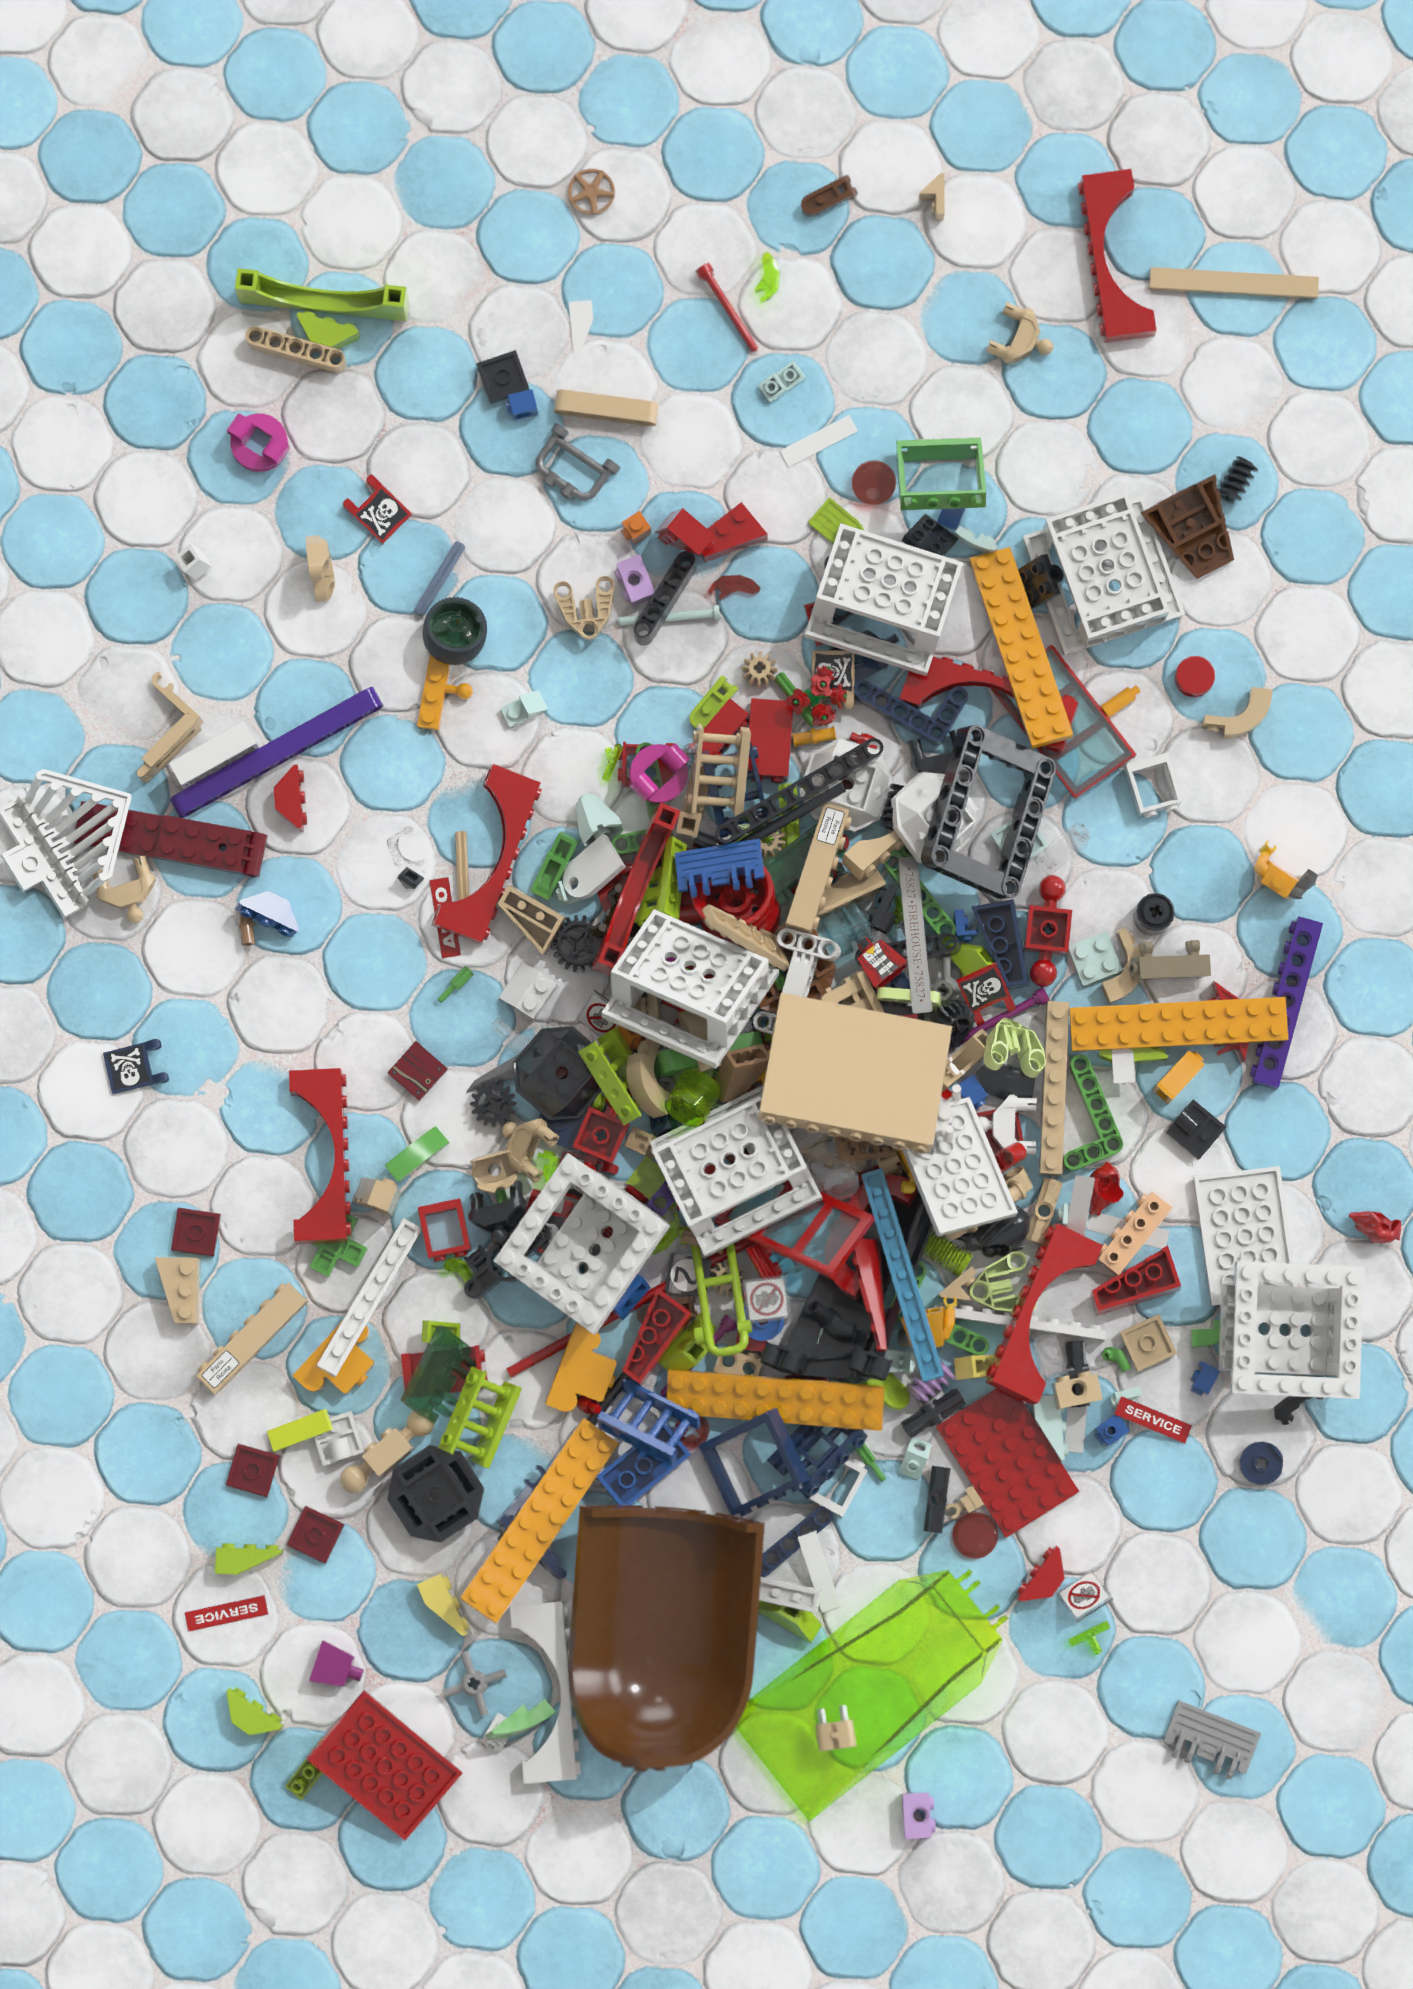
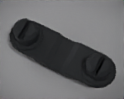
(1283, 1409)

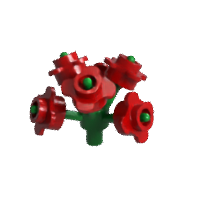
(819, 689)

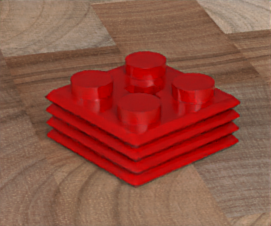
(761, 1260)

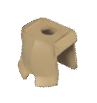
(485, 1180)

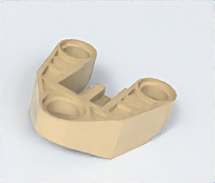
(320, 567)
(568, 609)

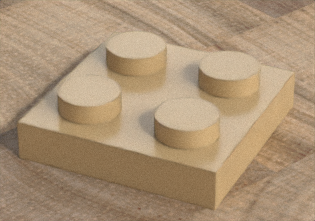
(1148, 1342)

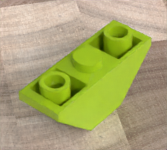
(327, 331)
(970, 958)
(685, 1352)
(797, 1621)
(250, 1715)

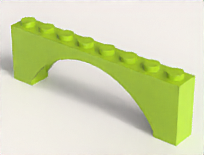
(383, 303)

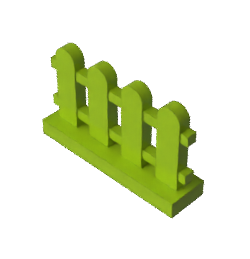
(667, 892)

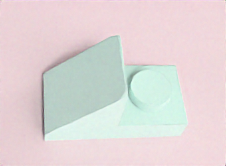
(525, 708)

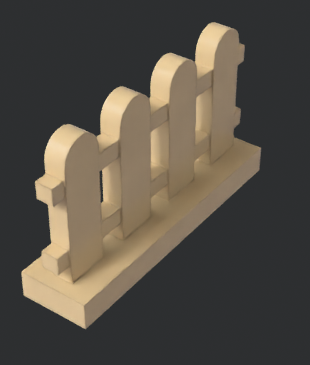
(859, 983)

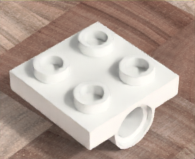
(340, 1442)

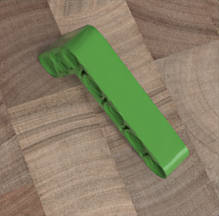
(630, 838)
(929, 902)
(671, 1062)
(1095, 1116)
(970, 1336)

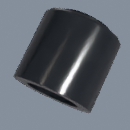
(1143, 916)

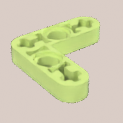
(904, 996)

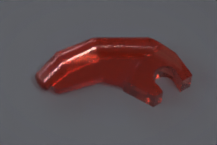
(733, 583)

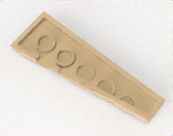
(759, 942)

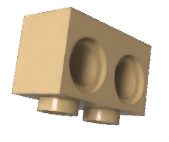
(740, 1360)

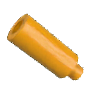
(1120, 700)

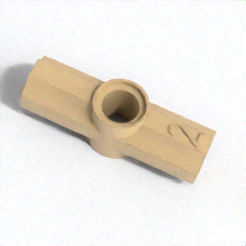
(1047, 1197)

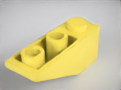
(439, 1599)

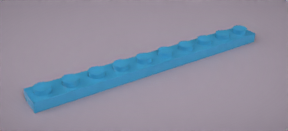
(903, 1275)

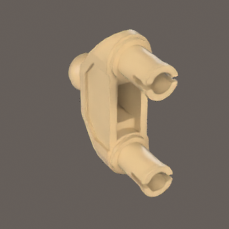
(1025, 338)
(129, 893)
(523, 1145)

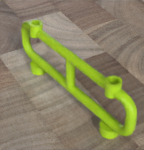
(704, 1334)

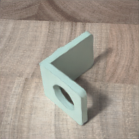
(563, 895)
(915, 1459)

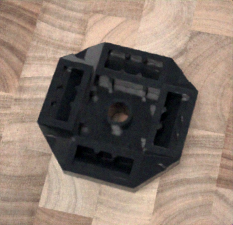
(537, 1077)
(412, 1487)

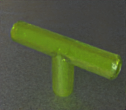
(612, 757)
(1090, 1636)

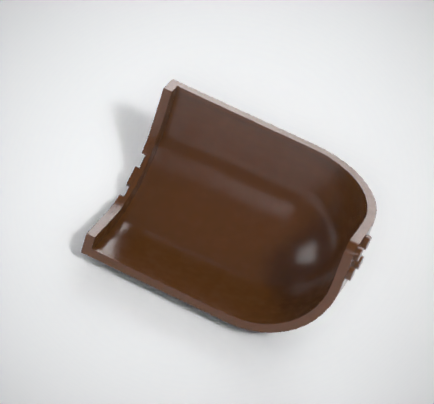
(662, 1630)

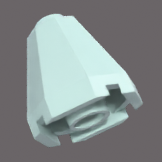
(596, 819)

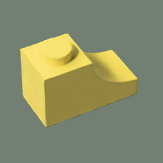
(972, 1366)

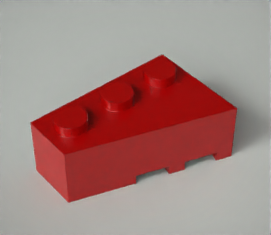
(684, 532)
(733, 532)

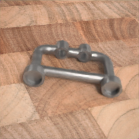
(568, 490)

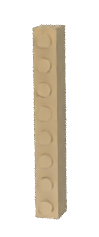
(1054, 1088)

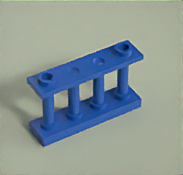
(647, 1441)

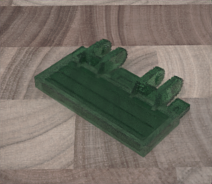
(789, 863)
(433, 1375)

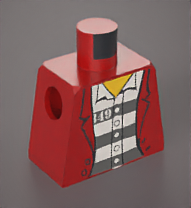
(880, 962)

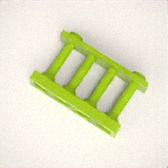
(605, 1075)
(495, 1426)

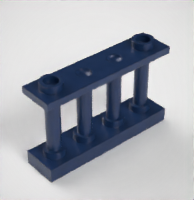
(713, 789)

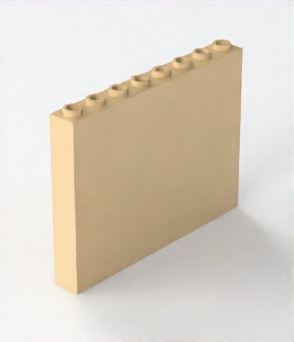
(855, 1073)

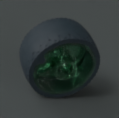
(453, 645)

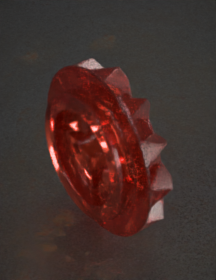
(703, 1432)

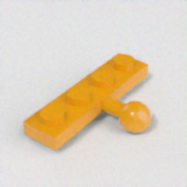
(434, 694)

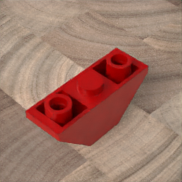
(289, 798)
(1045, 1578)

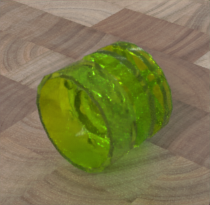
(692, 1098)

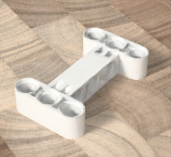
(800, 969)

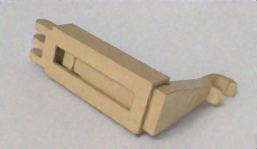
(174, 739)

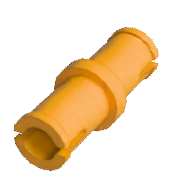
(814, 736)

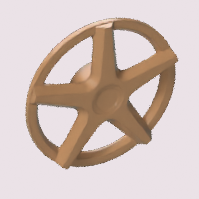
(591, 191)

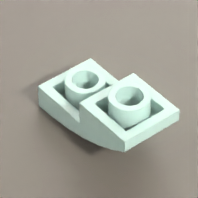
(782, 381)
(982, 544)

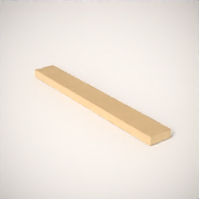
(1234, 283)

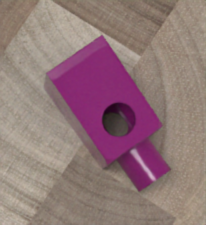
(334, 1666)

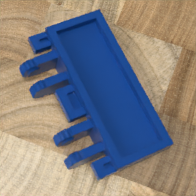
(718, 865)

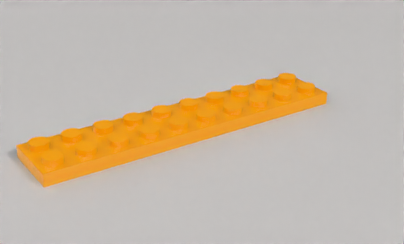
(1021, 648)
(1178, 1024)
(795, 1399)
(539, 1521)

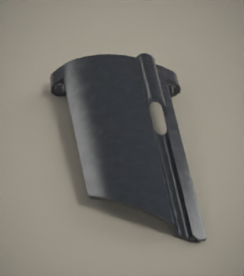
(842, 1356)

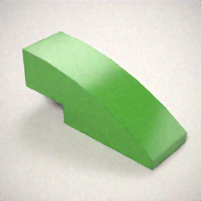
(555, 865)
(416, 1154)
(1205, 1337)
(522, 1721)

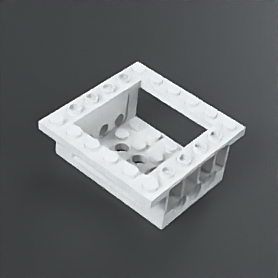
(1139, 566)
(916, 611)
(724, 1000)
(701, 1196)
(556, 1275)
(1330, 1313)

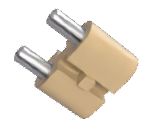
(835, 1734)

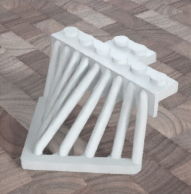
(38, 858)

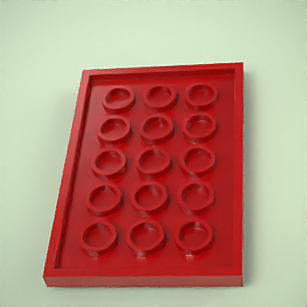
(1007, 1460)
(384, 1765)

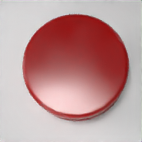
(1194, 676)

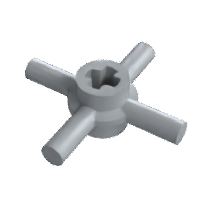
(946, 981)
(464, 1686)

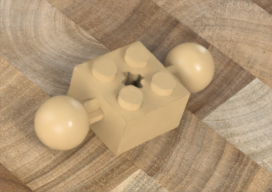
(386, 1453)

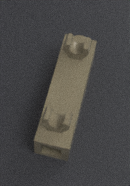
(1170, 967)

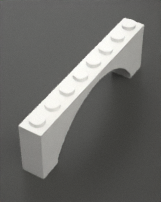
(557, 1756)

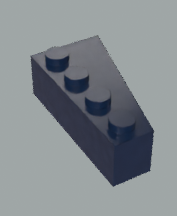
(1003, 937)

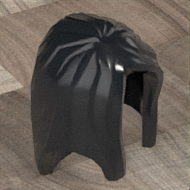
(1006, 1231)

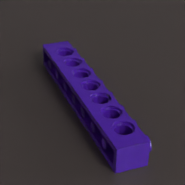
(1311, 931)

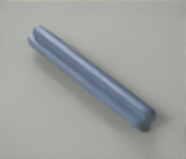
(439, 578)

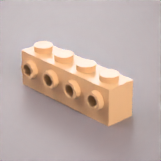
(1134, 1233)

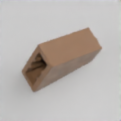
(740, 1071)

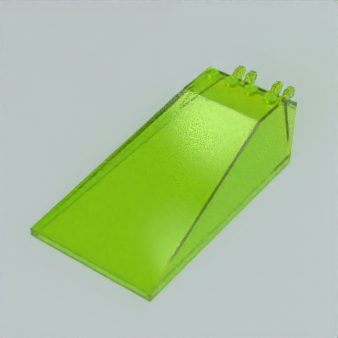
(892, 1668)

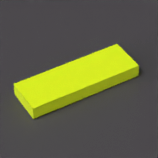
(299, 1430)

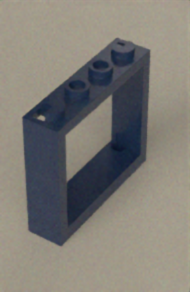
(785, 1447)

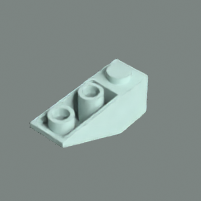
(1051, 1425)

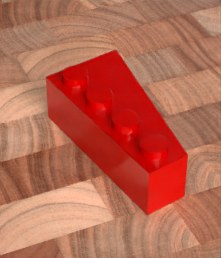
(1143, 1282)
(656, 1335)

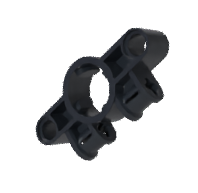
(484, 1269)

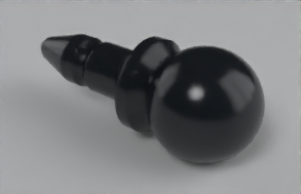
(993, 1250)

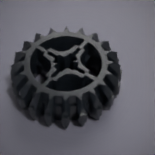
(571, 938)
(959, 1017)

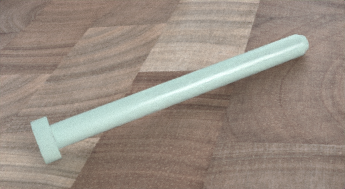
(674, 616)

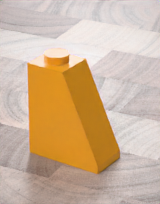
(1179, 1076)

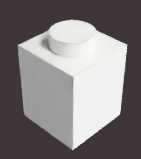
(193, 561)

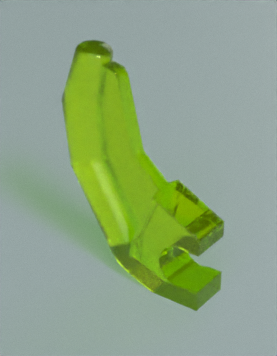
(771, 278)
(670, 1235)

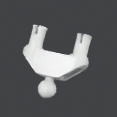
(1004, 1122)

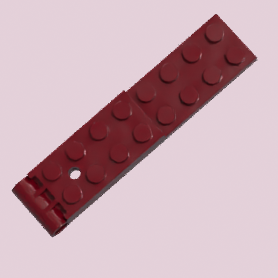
(185, 841)

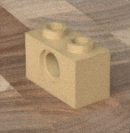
(1063, 1390)

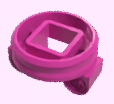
(241, 431)
(673, 758)

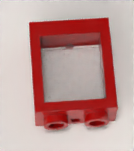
(444, 1232)

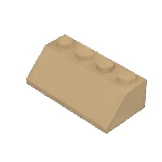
(849, 890)

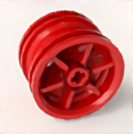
(741, 903)

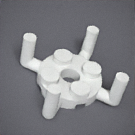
(944, 1115)

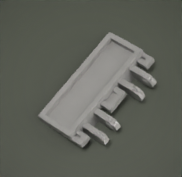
(1213, 1736)

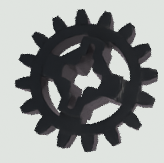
(483, 1108)

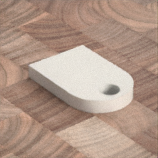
(592, 868)

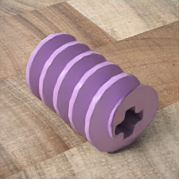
(922, 1389)

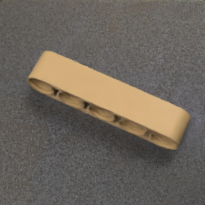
(289, 342)
(606, 407)

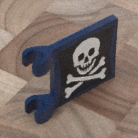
(130, 1067)

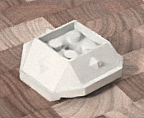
(869, 784)
(914, 810)

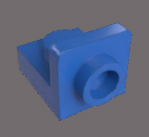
(961, 923)

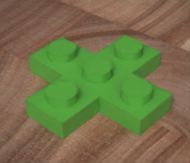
(330, 1253)

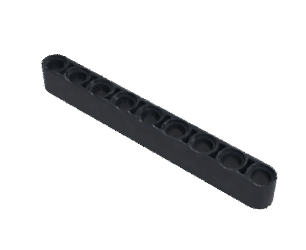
(807, 785)

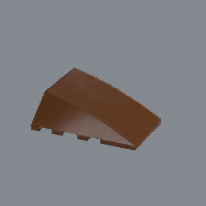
(1194, 527)

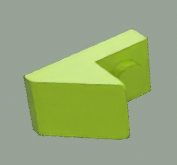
(429, 1328)

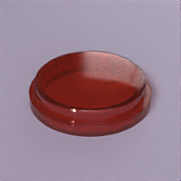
(873, 482)
(975, 1535)

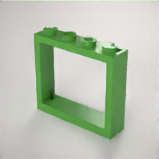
(941, 450)

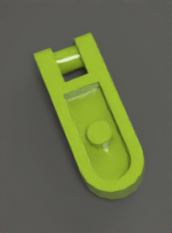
(712, 702)

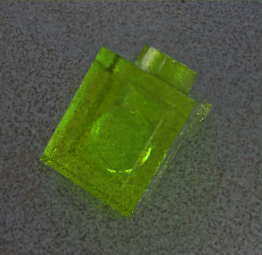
(549, 1169)

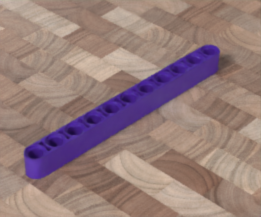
(276, 752)

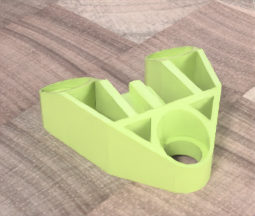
(1014, 1038)
(999, 1268)

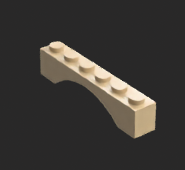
(867, 854)

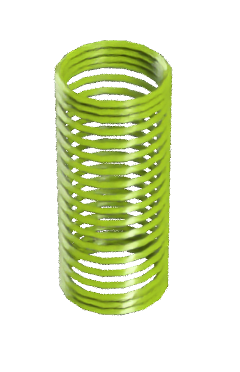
(961, 1259)

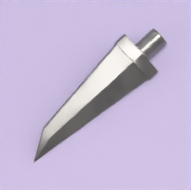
(499, 1074)

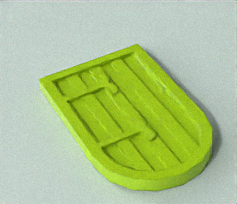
(828, 520)
(648, 1179)
(895, 1393)

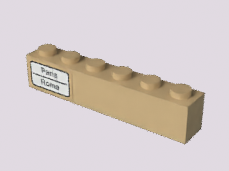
(817, 869)
(252, 1338)

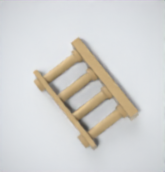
(737, 781)

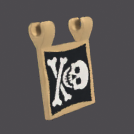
(844, 671)

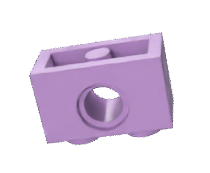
(634, 568)
(912, 1802)

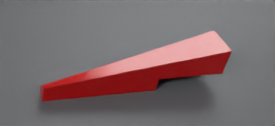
(869, 1271)

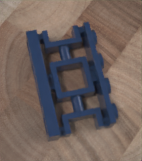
(805, 1438)

